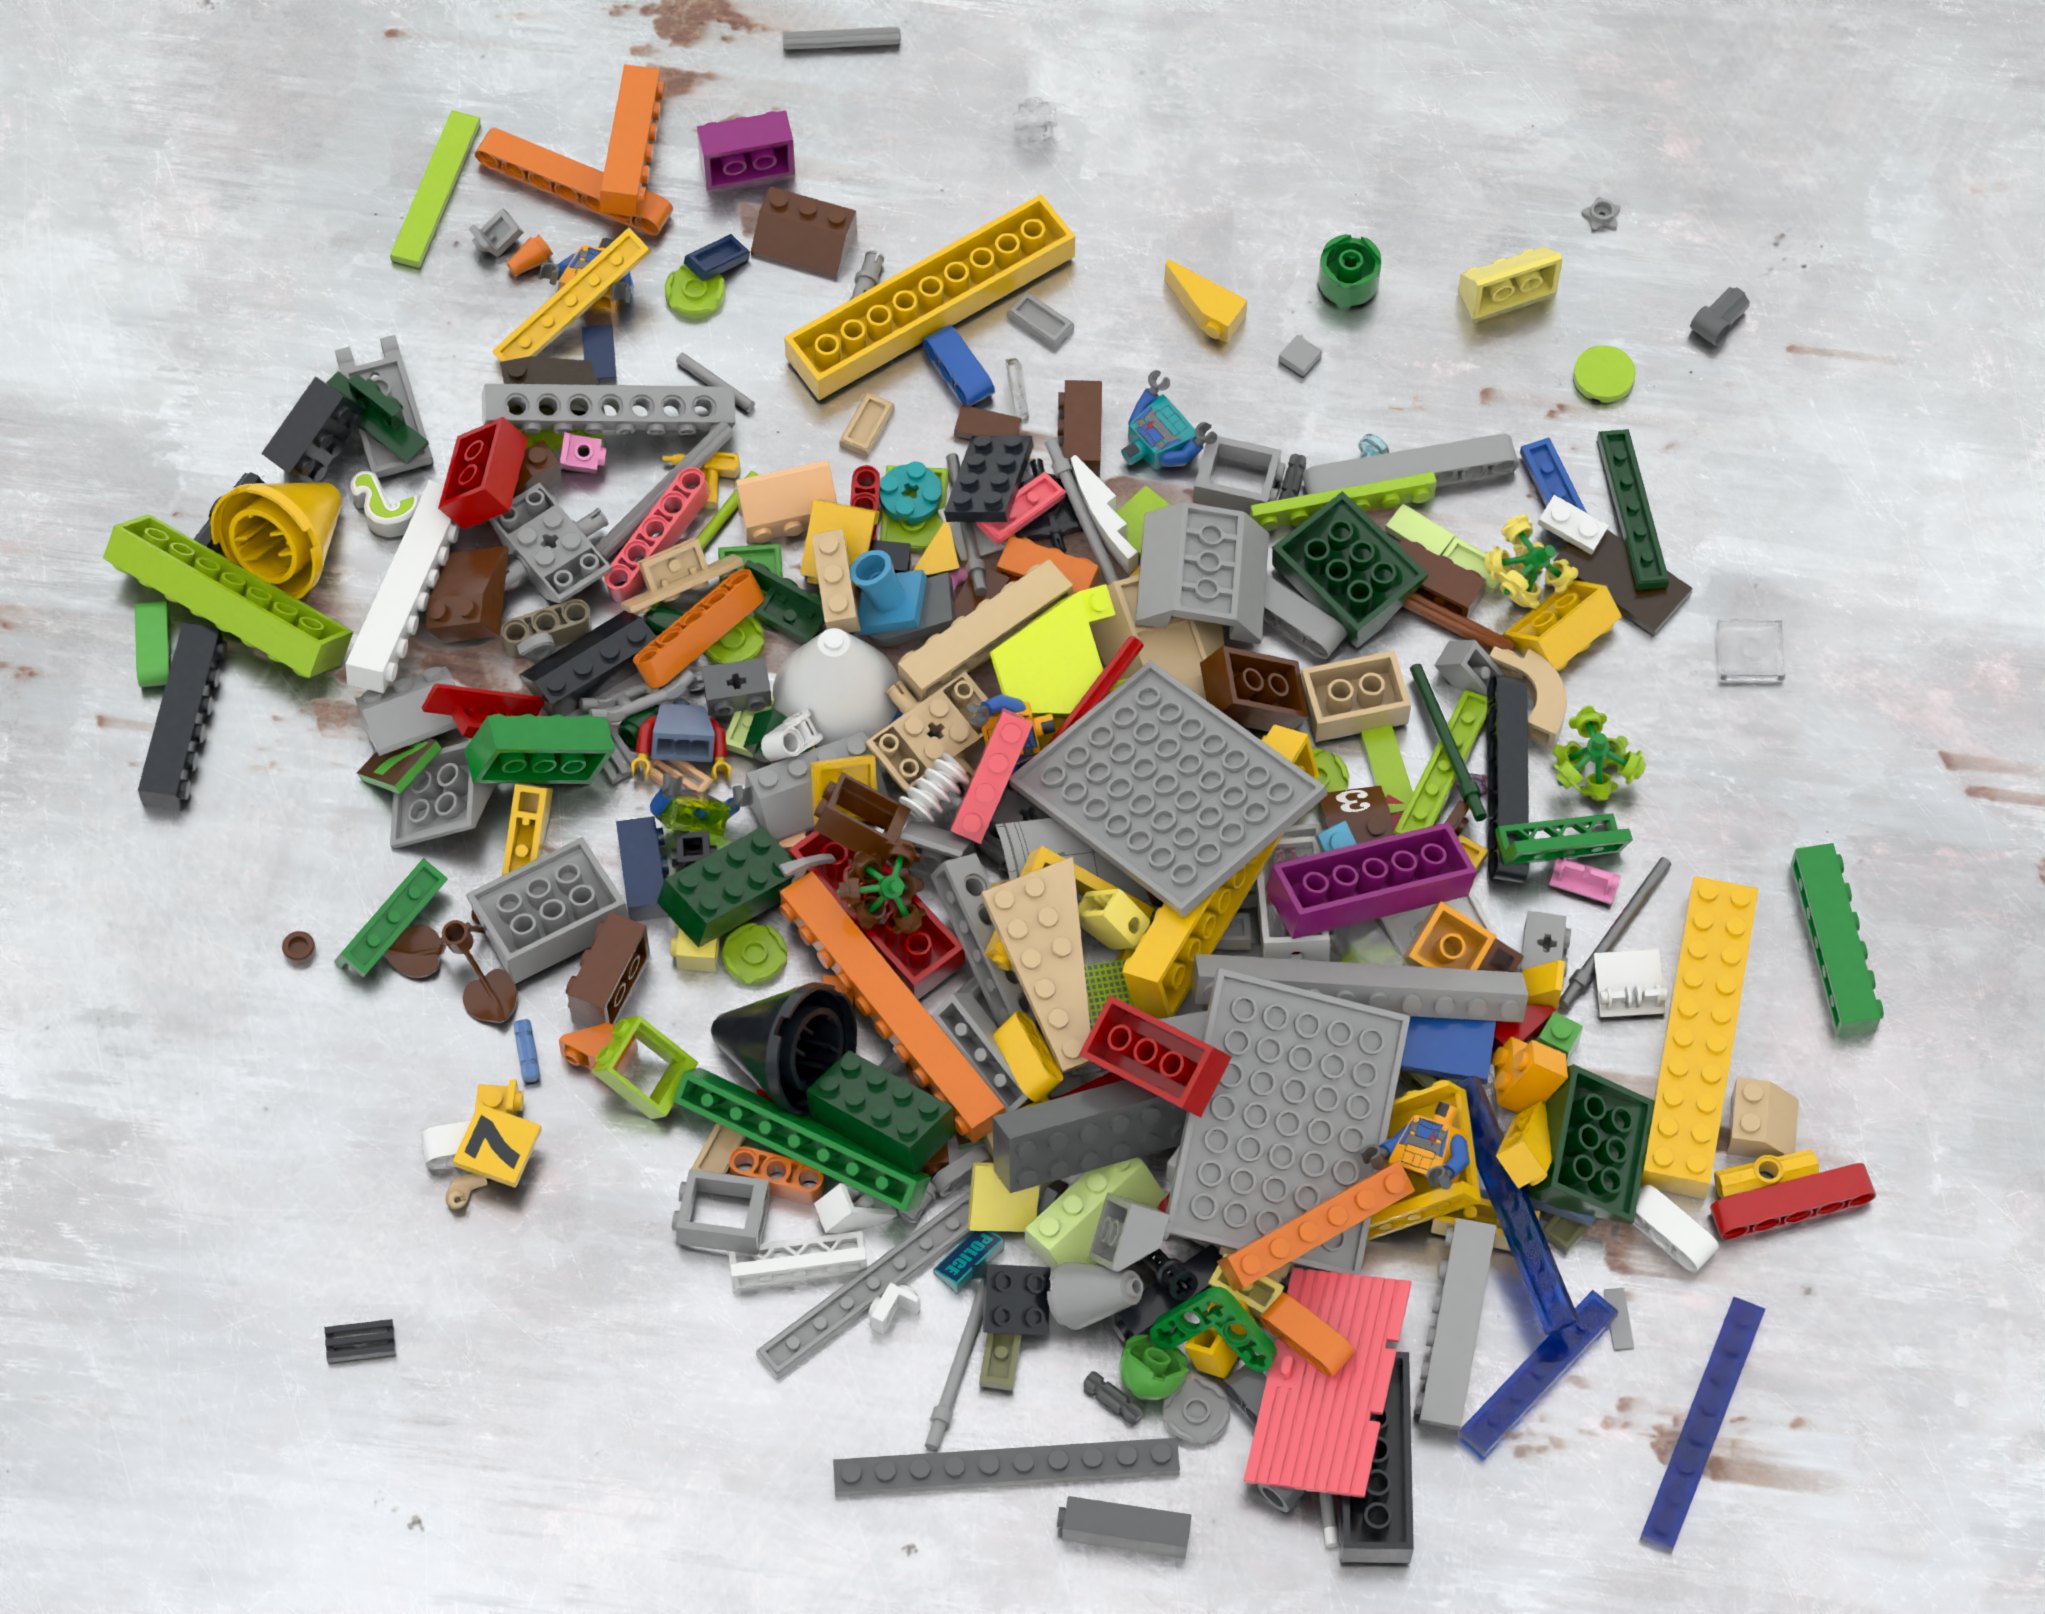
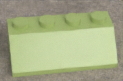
(1069, 1224)

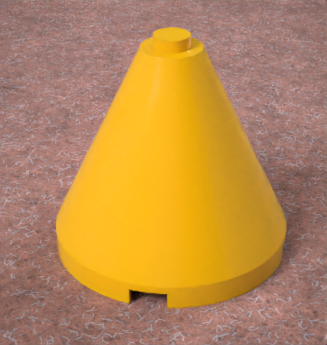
(278, 531)

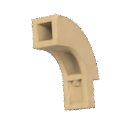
(1543, 687)

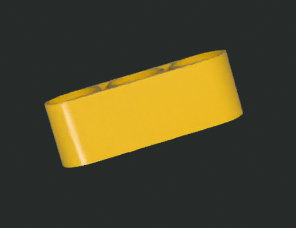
(1028, 1056)

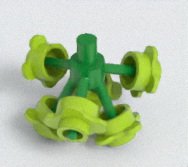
(1599, 750)

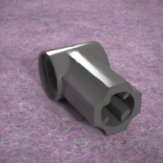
(1715, 321)

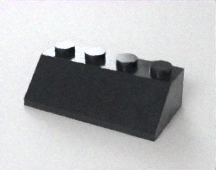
(589, 664)

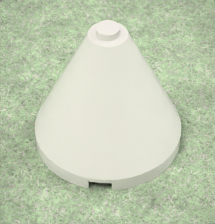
(839, 684)

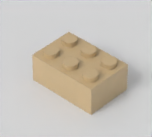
(1355, 695)

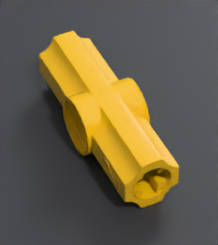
(1748, 1177)

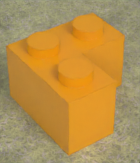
(1527, 1073)

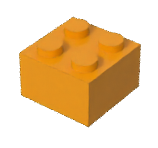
(1449, 941)

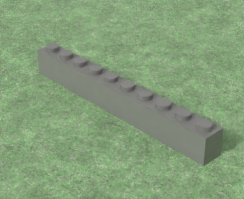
(1388, 987)

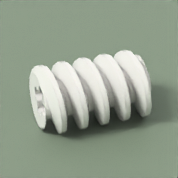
(935, 788)

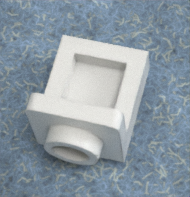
(884, 1308)

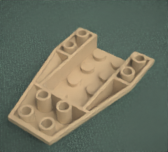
(1173, 649)

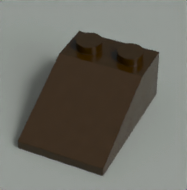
(548, 371)

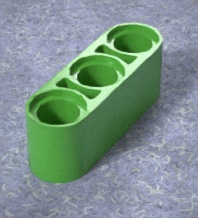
(153, 643)

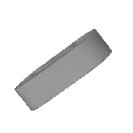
(958, 1172)

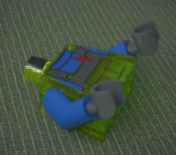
(694, 809)

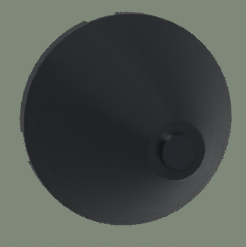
(789, 1040)

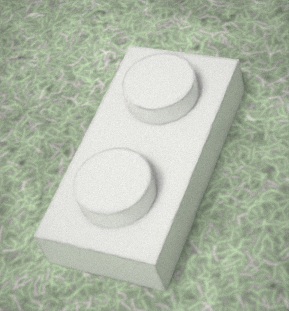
(1572, 524)

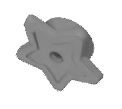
(1602, 206)

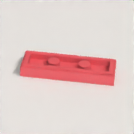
(1029, 504)

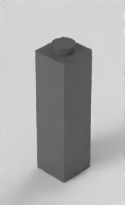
(1125, 1527)

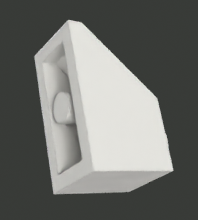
(851, 1210)

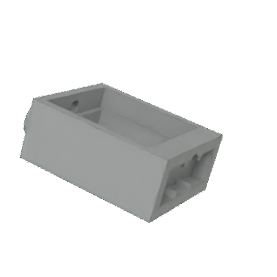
(1229, 497)
(722, 1237)

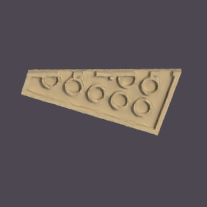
(1043, 941)

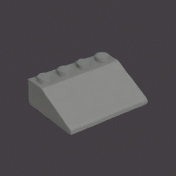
(546, 909)

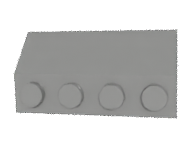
(785, 788)

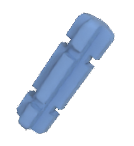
(526, 1050)

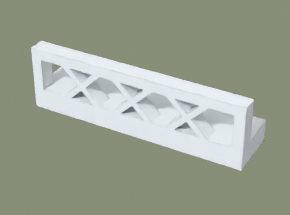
(799, 1265)

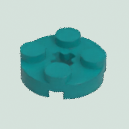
(913, 477)

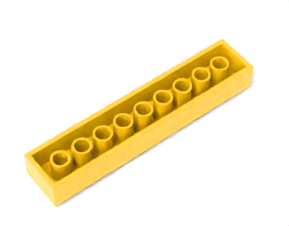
(929, 296)
(1163, 961)
(1699, 1037)

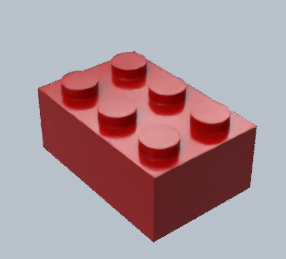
(483, 473)

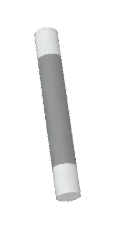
(1329, 1520)

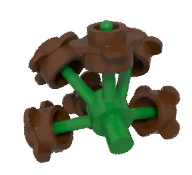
(899, 886)

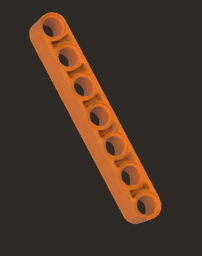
(563, 178)

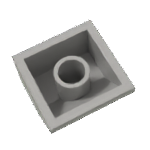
(934, 845)

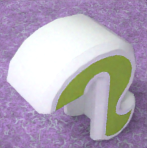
(380, 516)

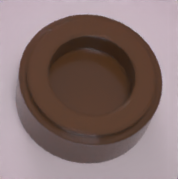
(299, 948)

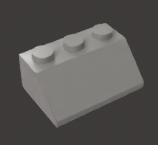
(396, 716)
(1127, 1232)

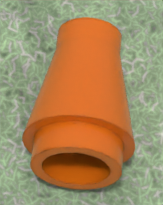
(530, 255)

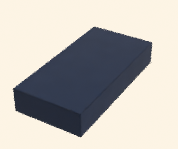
(717, 257)
(599, 348)

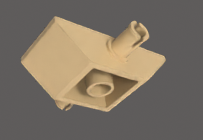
(905, 744)

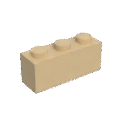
(835, 581)

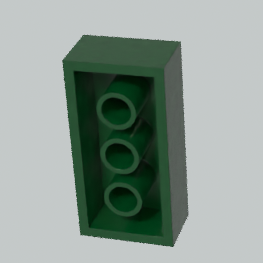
(726, 887)
(881, 1112)

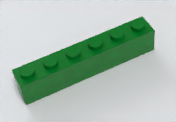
(1836, 940)

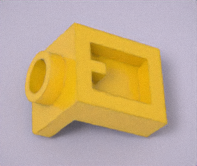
(502, 1098)

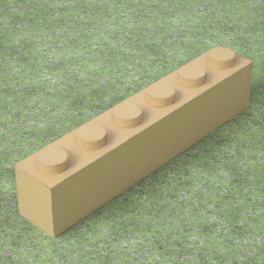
(989, 625)

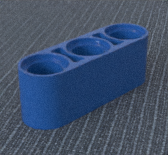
(958, 366)

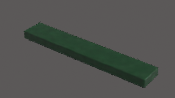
(1633, 509)

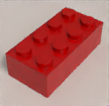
(1155, 1056)

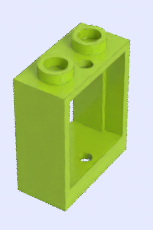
(662, 1097)

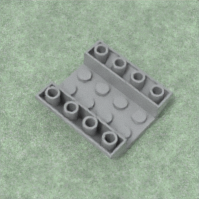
(1203, 568)

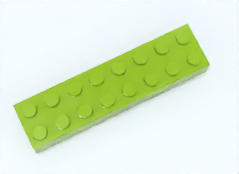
(228, 595)

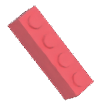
(991, 775)

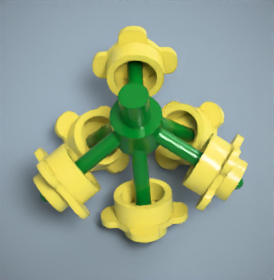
(1528, 559)

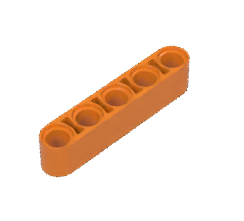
(699, 628)

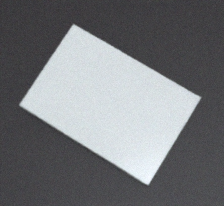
(1404, 926)

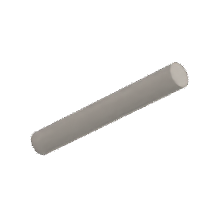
(713, 380)

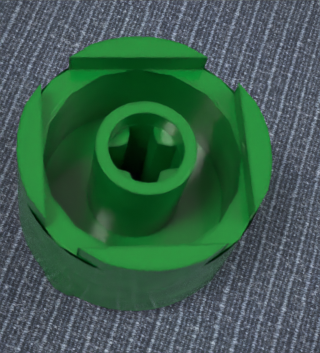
(1349, 270)

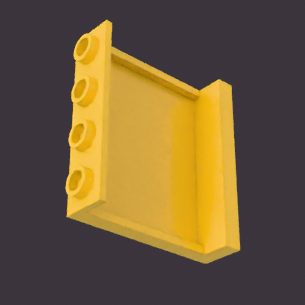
(1427, 1201)

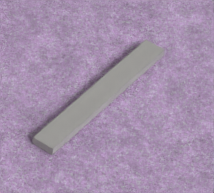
(858, 1294)

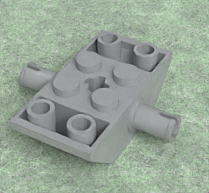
(550, 545)

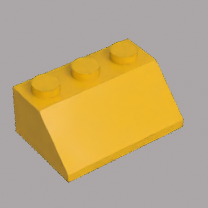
(1565, 623)

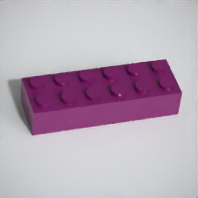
(1370, 880)

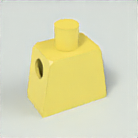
(1112, 918)

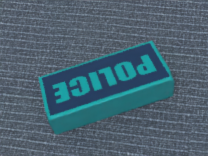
(973, 1250)

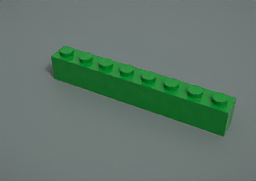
(799, 1139)

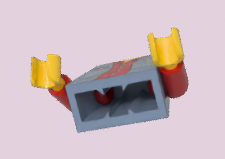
(682, 734)

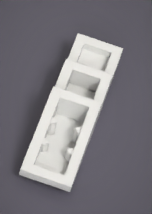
(1102, 509)

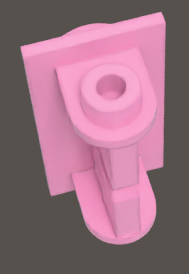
(1585, 880)

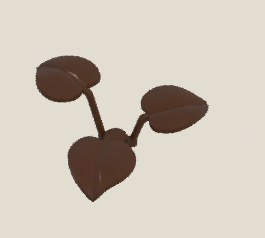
(417, 953)

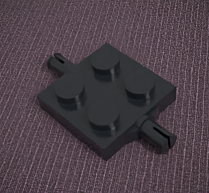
(1054, 522)

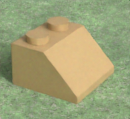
(1761, 1119)

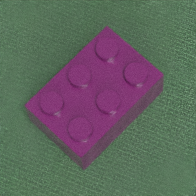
(746, 150)

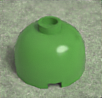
(1151, 1370)

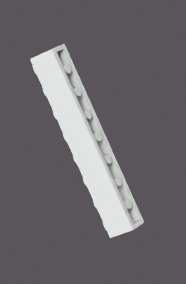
(402, 594)

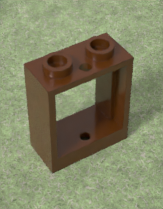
(865, 803)

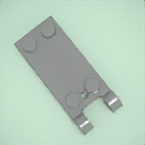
(392, 382)

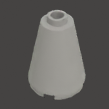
(1090, 1293)

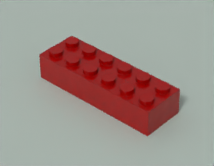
(919, 957)

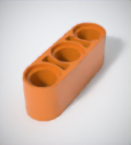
(789, 1185)
(1307, 1335)

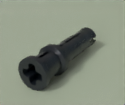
(1172, 1282)

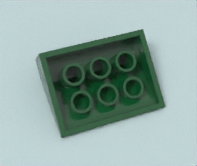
(1348, 568)
(1596, 1147)

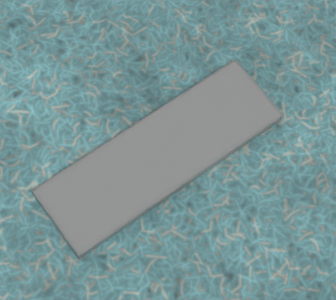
(1620, 1326)

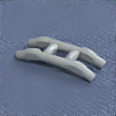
(619, 705)

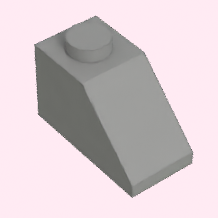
(1467, 666)

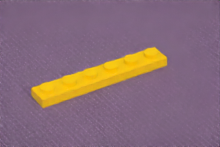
(574, 298)

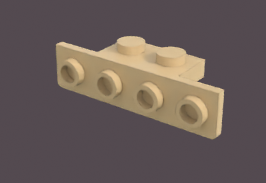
(676, 571)

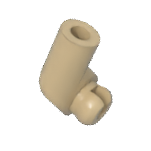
(461, 1188)

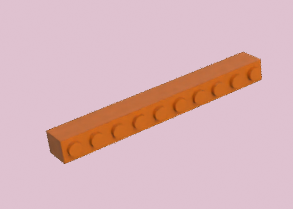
(891, 1005)

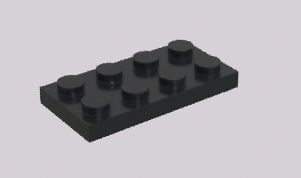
(989, 478)

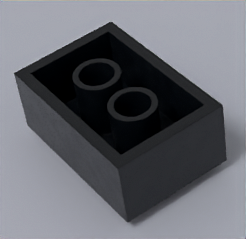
(314, 432)

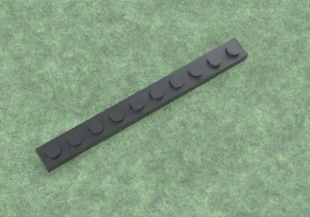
(1006, 1467)

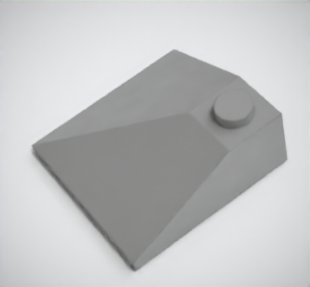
(439, 800)

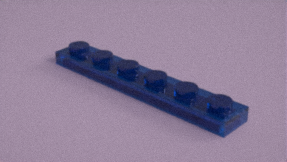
(1537, 1374)

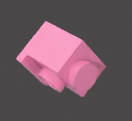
(573, 461)

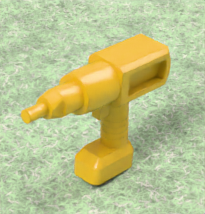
(719, 465)

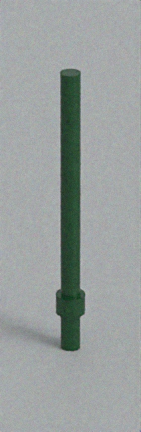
(1468, 789)

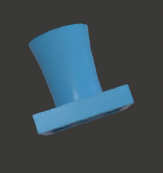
(887, 598)

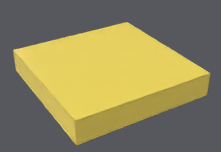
(995, 1207)

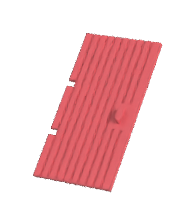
(1317, 1427)

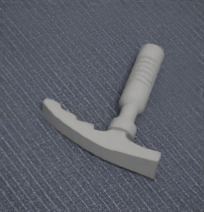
(799, 866)

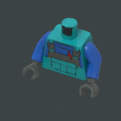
(1161, 432)

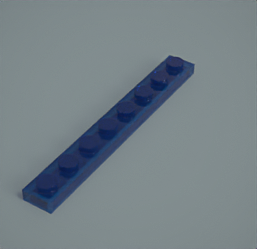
(1517, 1217)
(1702, 1424)

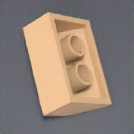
(782, 500)

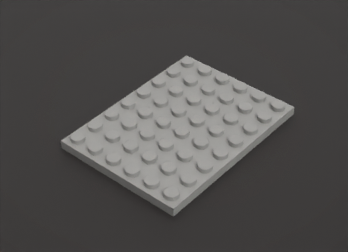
(1167, 788)
(1289, 1116)

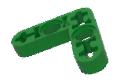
(1220, 1318)

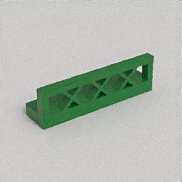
(1558, 845)
(392, 918)

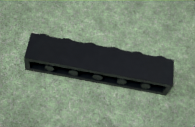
(181, 717)

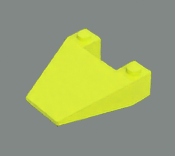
(1055, 655)

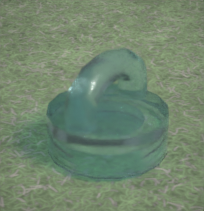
(1372, 445)

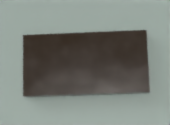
(1611, 567)

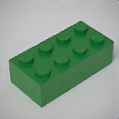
(539, 749)

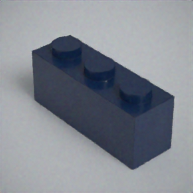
(642, 866)

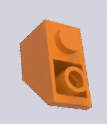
(585, 1044)

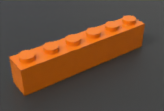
(630, 141)
(1316, 1226)

